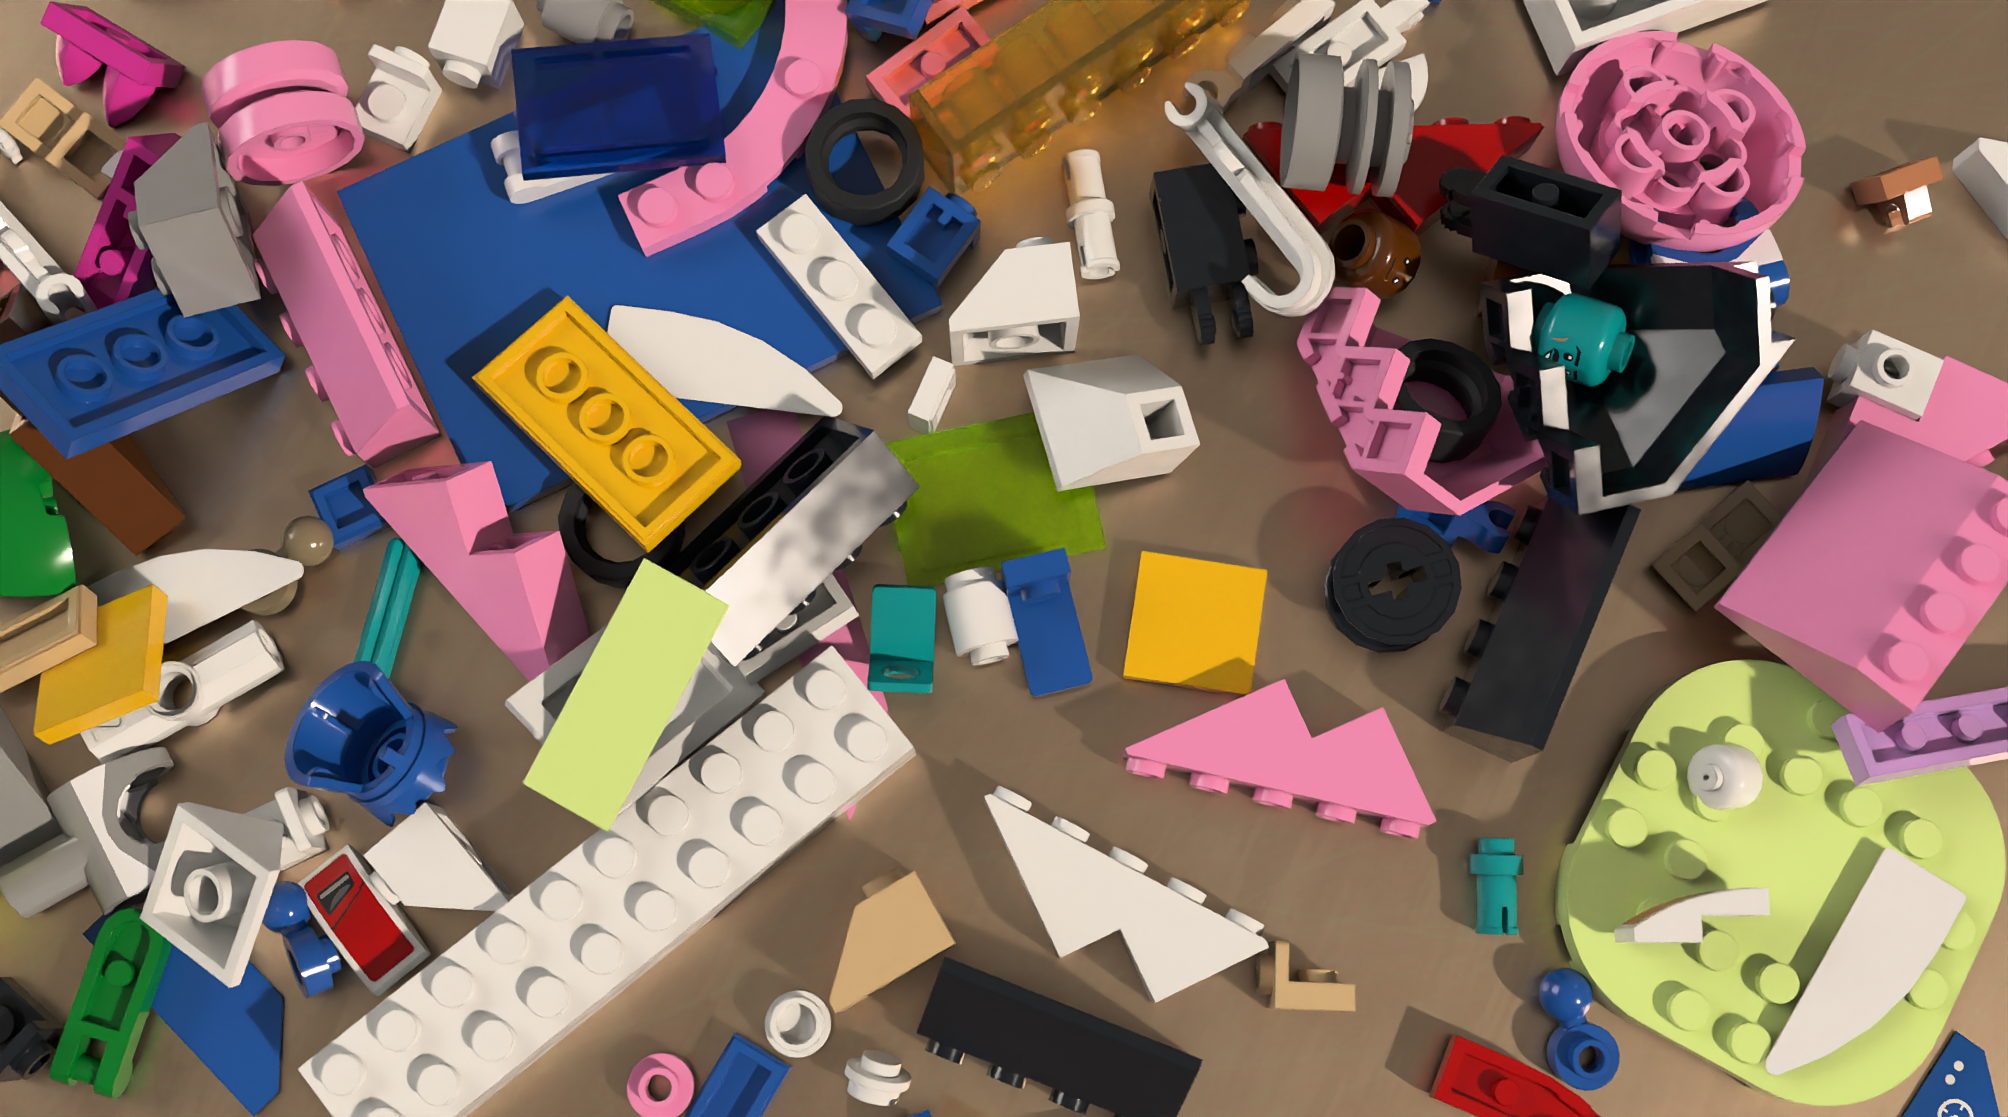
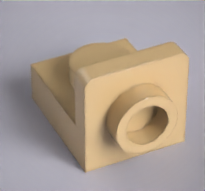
(1312, 991)

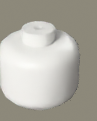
(1725, 776)

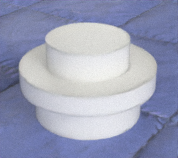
(798, 1023)
(877, 1078)

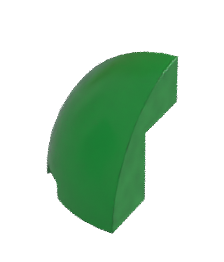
(33, 535)

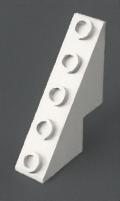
(1091, 895)

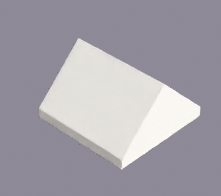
(214, 886)

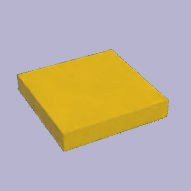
(1195, 624)
(111, 676)

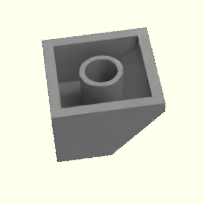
(195, 227)

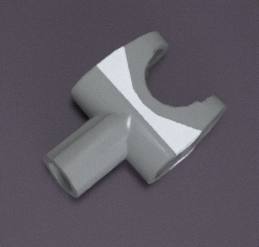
(99, 840)

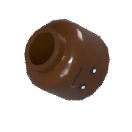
(1375, 253)

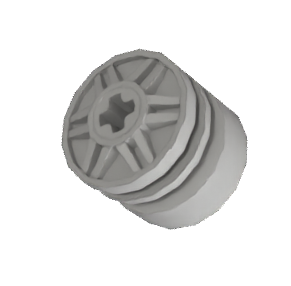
(1346, 124)

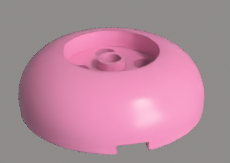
(1656, 107)

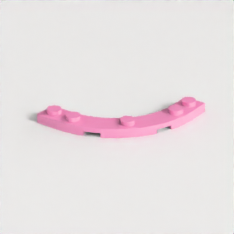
(761, 145)

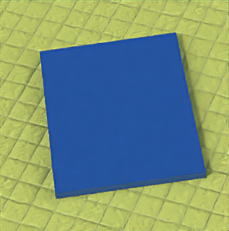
(479, 271)

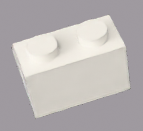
(1019, 307)

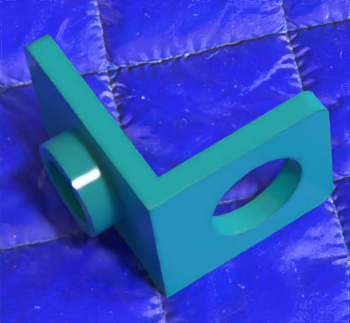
(902, 638)

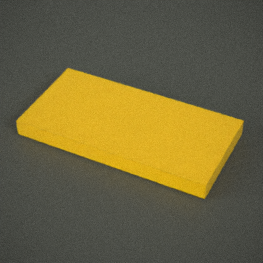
(607, 423)

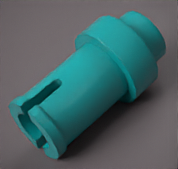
(1496, 885)

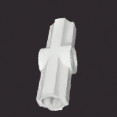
(217, 677)

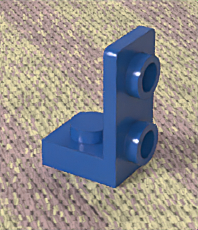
(1046, 622)

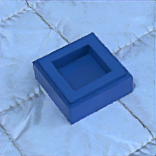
(346, 508)

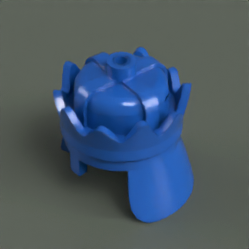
(369, 743)

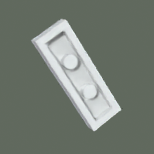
(839, 286)

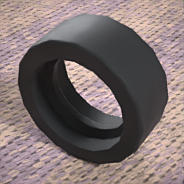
(865, 116)
(1464, 378)
(604, 571)

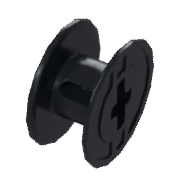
(1404, 551)

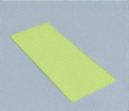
(626, 694)

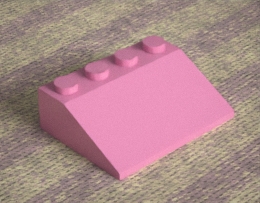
(1877, 572)

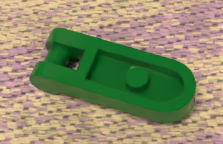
(112, 1004)

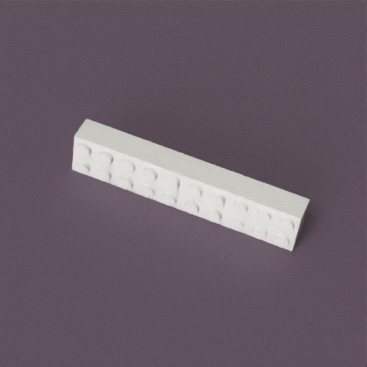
(616, 903)

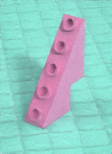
(1961, 417)
(506, 581)
(1268, 749)

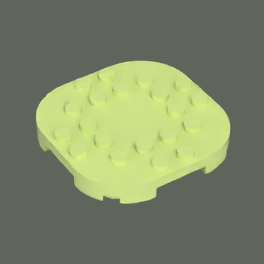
(1803, 839)

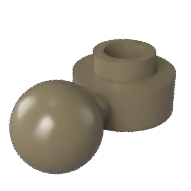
(302, 540)

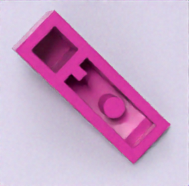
(111, 261)

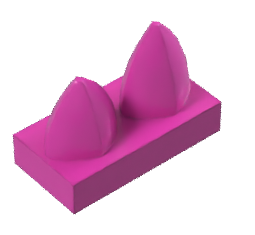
(132, 64)

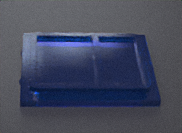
(617, 106)

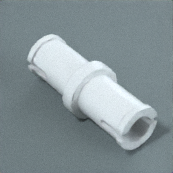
(1090, 214)

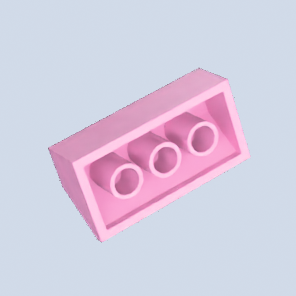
(342, 330)

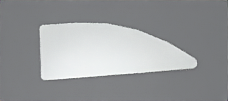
(717, 363)
(202, 584)
(1871, 961)

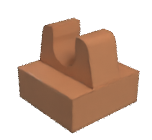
(1900, 191)

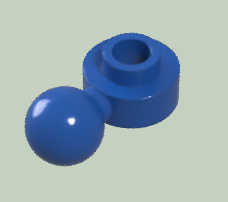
(310, 957)
(1567, 997)

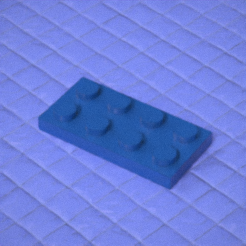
(130, 368)

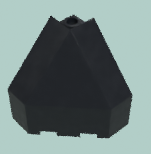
(1692, 368)

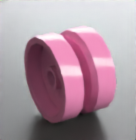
(282, 113)

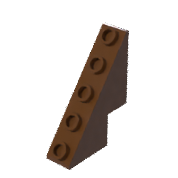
(110, 480)

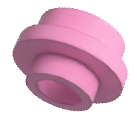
(681, 1081)

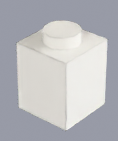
(476, 40)

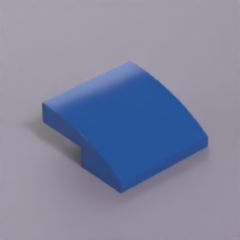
(1767, 434)

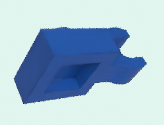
(1482, 525)

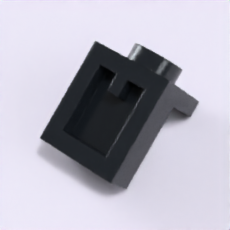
(25, 1033)

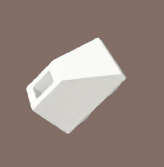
(1110, 420)

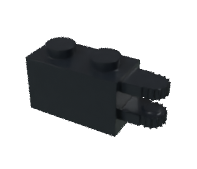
(1535, 218)
(1203, 246)

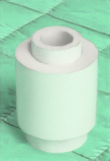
(979, 615)

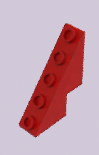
(1417, 197)

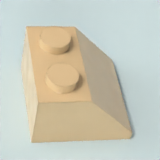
(888, 938)

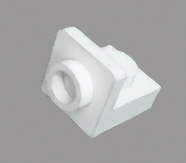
(397, 97)
(303, 825)

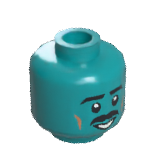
(1584, 338)

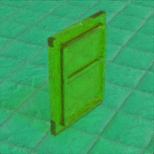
(987, 501)

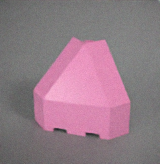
(1390, 448)

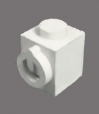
(1884, 373)

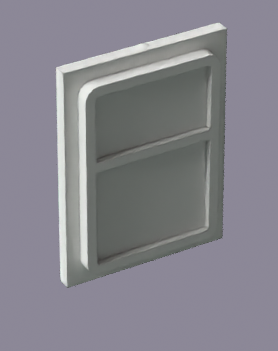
(708, 705)

